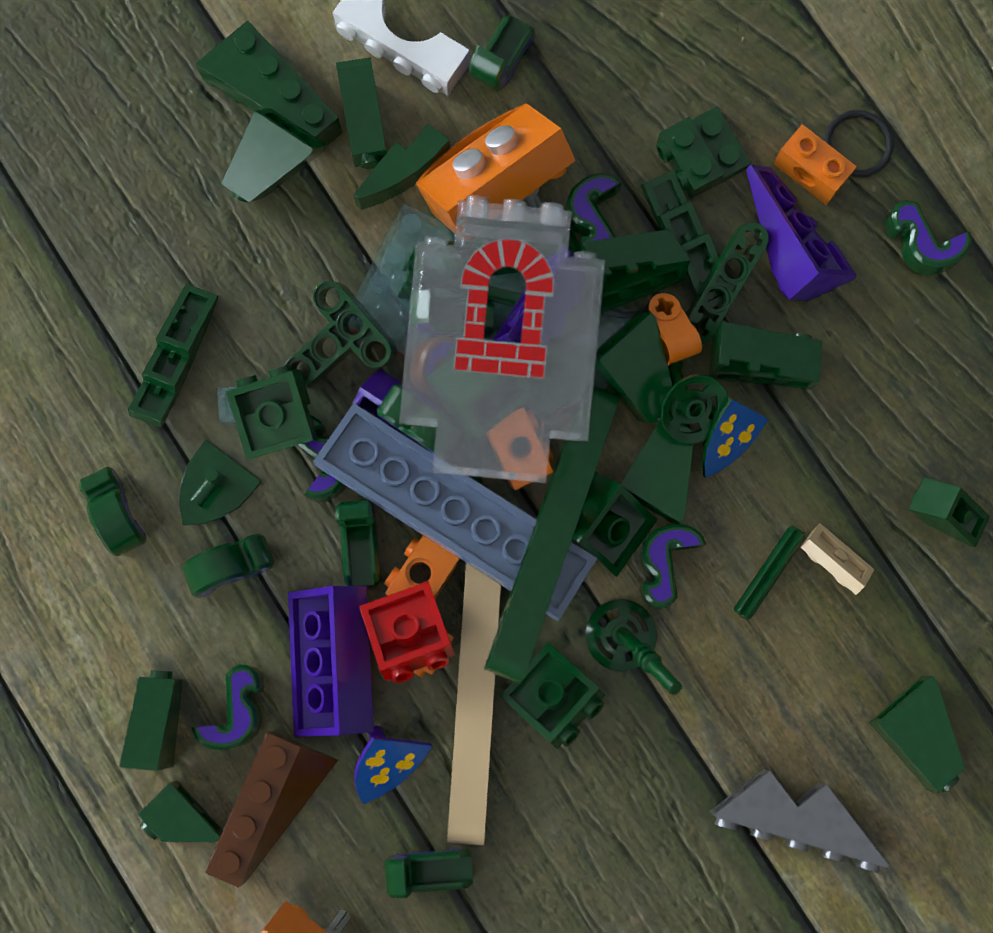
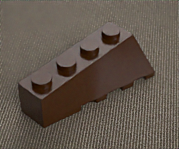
(270, 799)

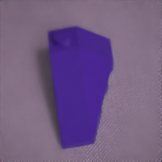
(795, 250)

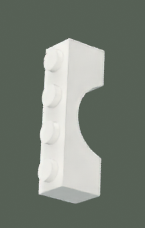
(435, 61)

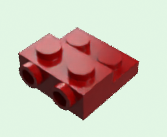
(407, 633)

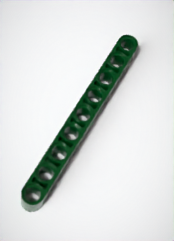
(549, 544)

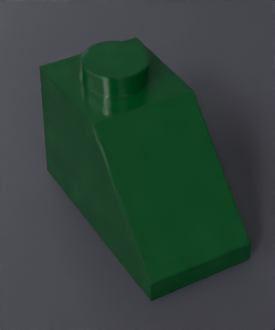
(949, 511)
(178, 817)

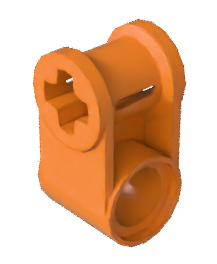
(677, 333)

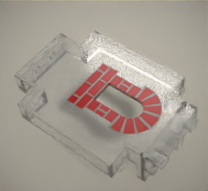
(499, 398)

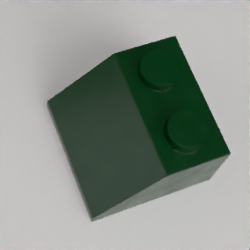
(611, 524)

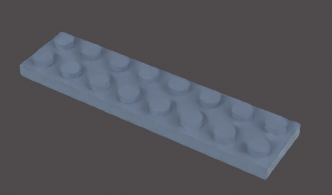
(440, 506)

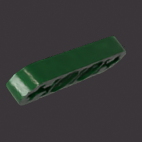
(719, 280)

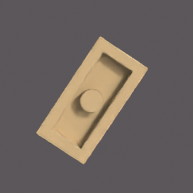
(837, 559)

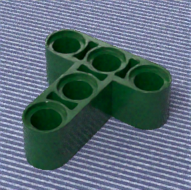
(339, 331)

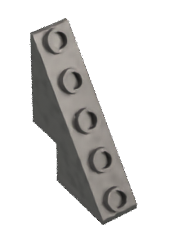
(811, 820)

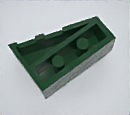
(638, 265)
(765, 357)

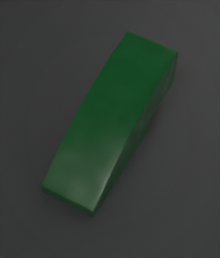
(401, 168)

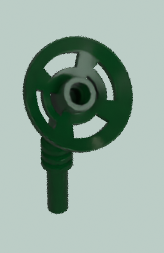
(691, 405)
(639, 644)

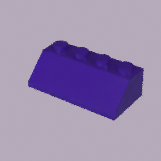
(330, 662)

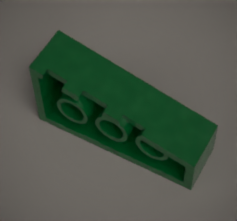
(261, 79)

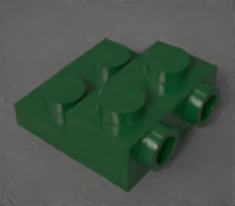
(702, 152)
(271, 412)
(554, 697)

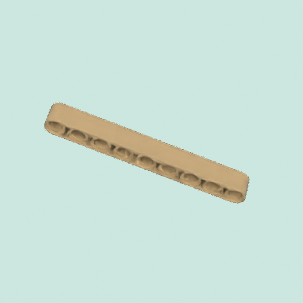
(473, 711)

